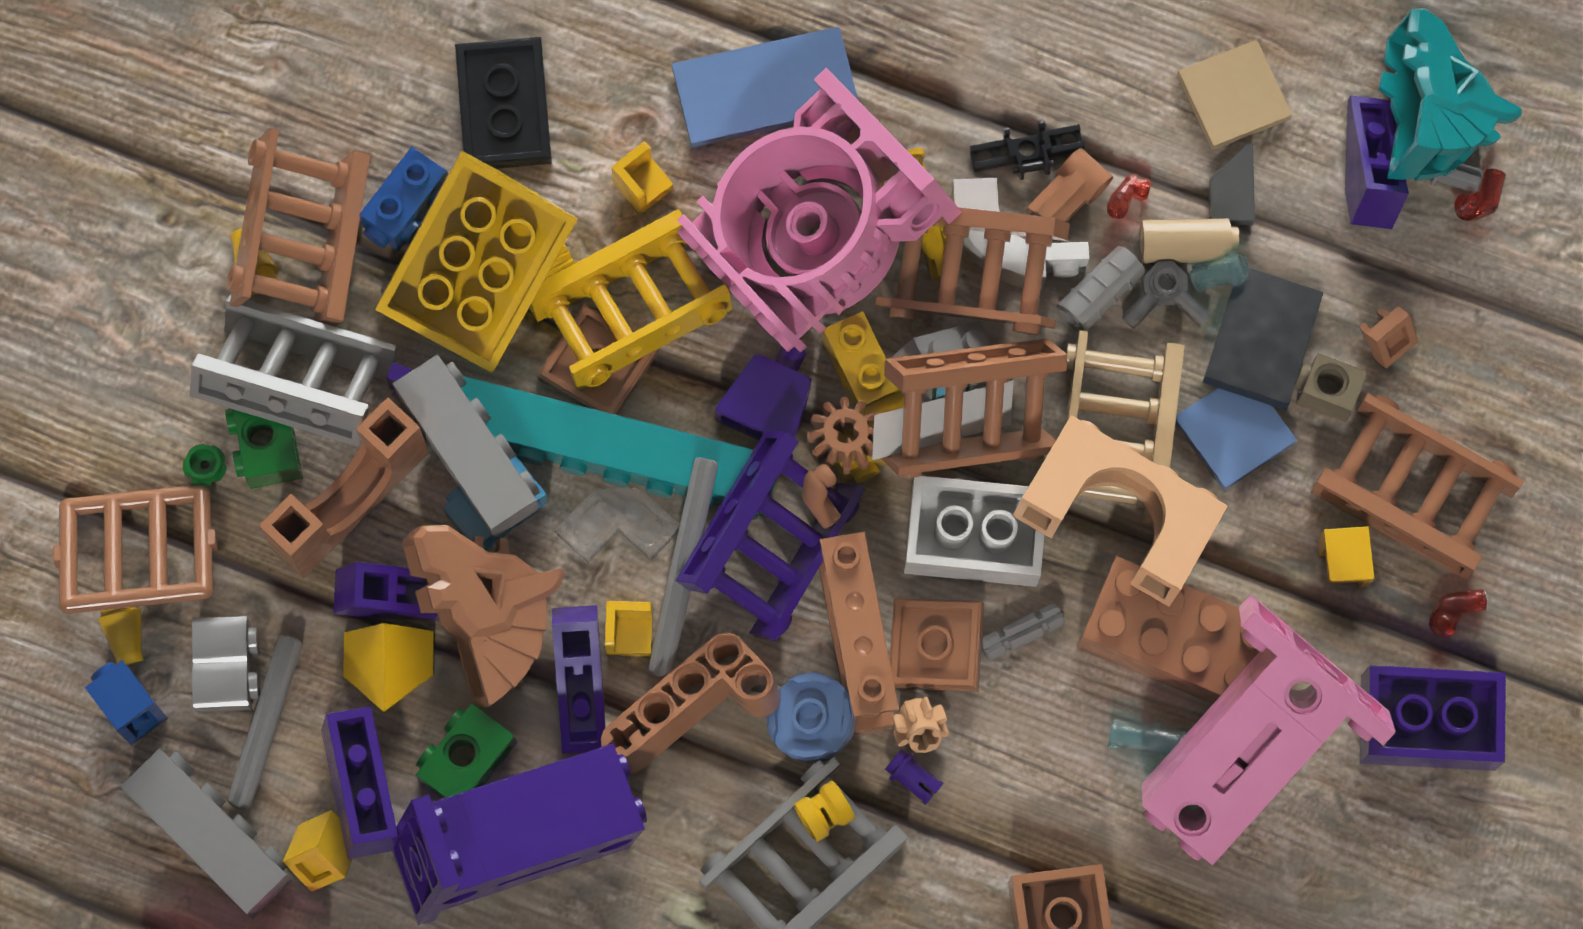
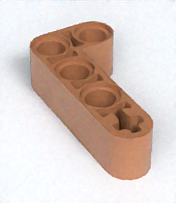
(688, 709)

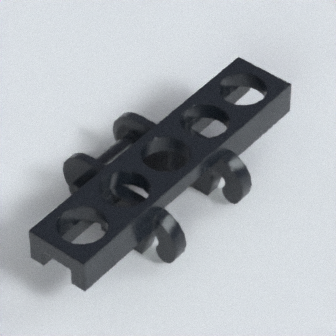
(1015, 157)

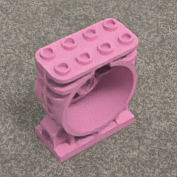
(849, 248)

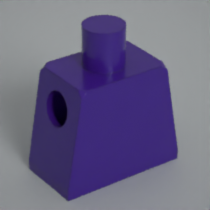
(767, 396)

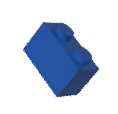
(125, 701)

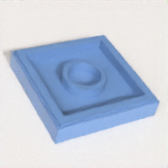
(1233, 434)

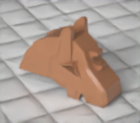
(493, 621)

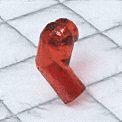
(1121, 198)
(1451, 607)

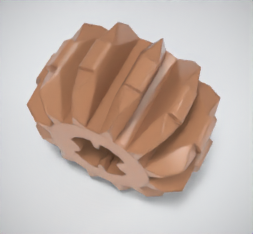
(827, 435)

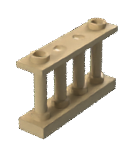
(1158, 411)

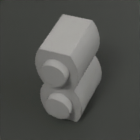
(223, 664)

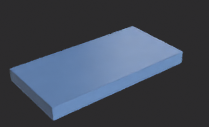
(756, 85)

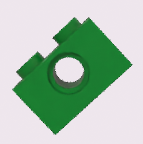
(267, 463)
(471, 729)

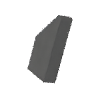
(1233, 189)

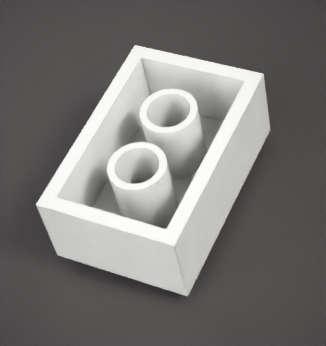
(971, 532)

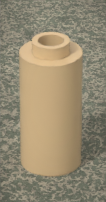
(1187, 240)

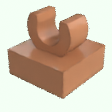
(1390, 336)

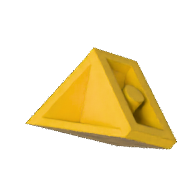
(388, 661)

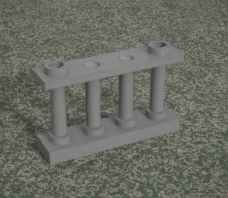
(282, 400)
(845, 873)

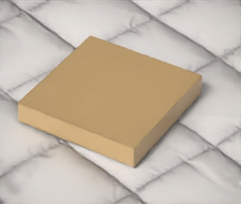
(1234, 95)

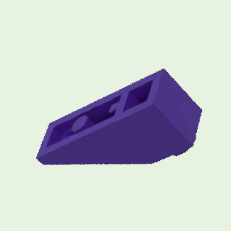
(1370, 138)
(378, 592)
(579, 677)

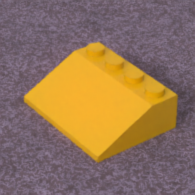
(476, 262)

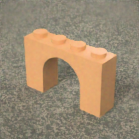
(1180, 512)

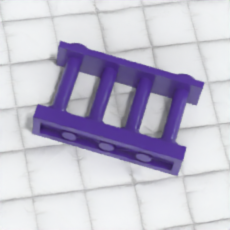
(729, 532)

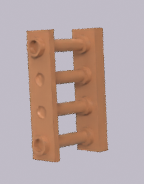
(339, 217)
(997, 230)
(955, 371)
(1418, 529)
(857, 631)

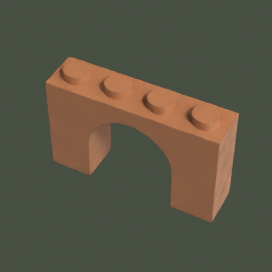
(387, 453)

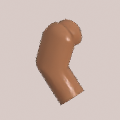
(815, 495)

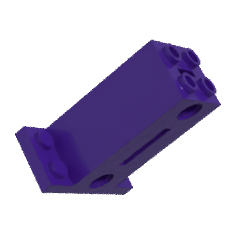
(516, 830)

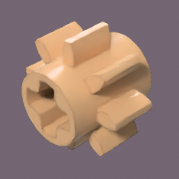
(920, 725)

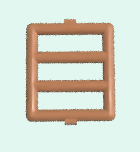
(159, 591)

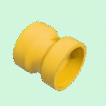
(824, 811)

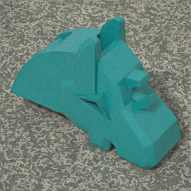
(1437, 100)

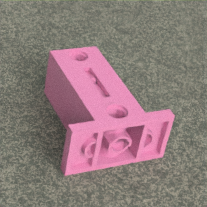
(1255, 737)

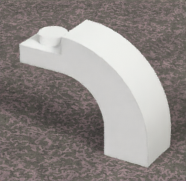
(1061, 258)

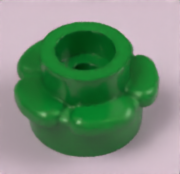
(200, 454)

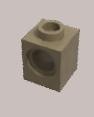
(1347, 378)

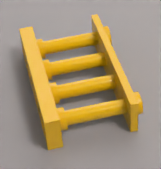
(628, 259)

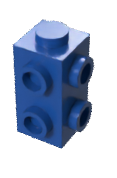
(402, 201)

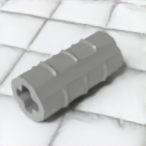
(1101, 289)

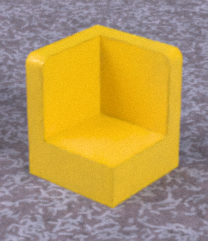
(640, 178)
(1347, 555)
(628, 628)
(318, 852)

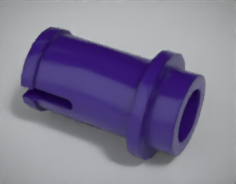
(911, 773)

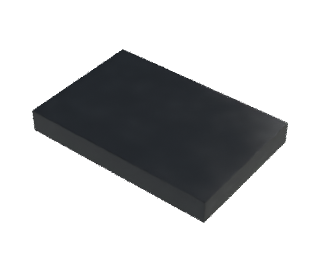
(504, 102)
(1263, 338)

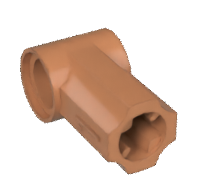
(1076, 183)

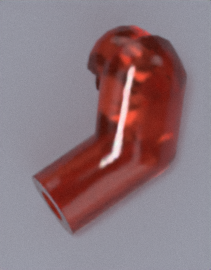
(1484, 202)

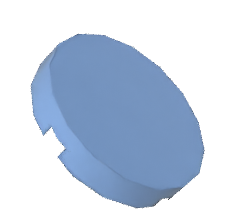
(812, 718)

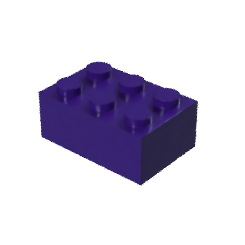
(1438, 717)

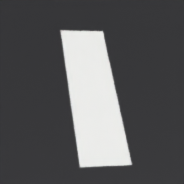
(889, 425)

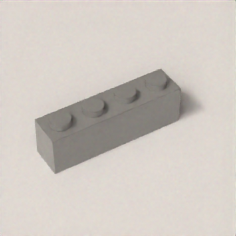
(466, 445)
(206, 832)

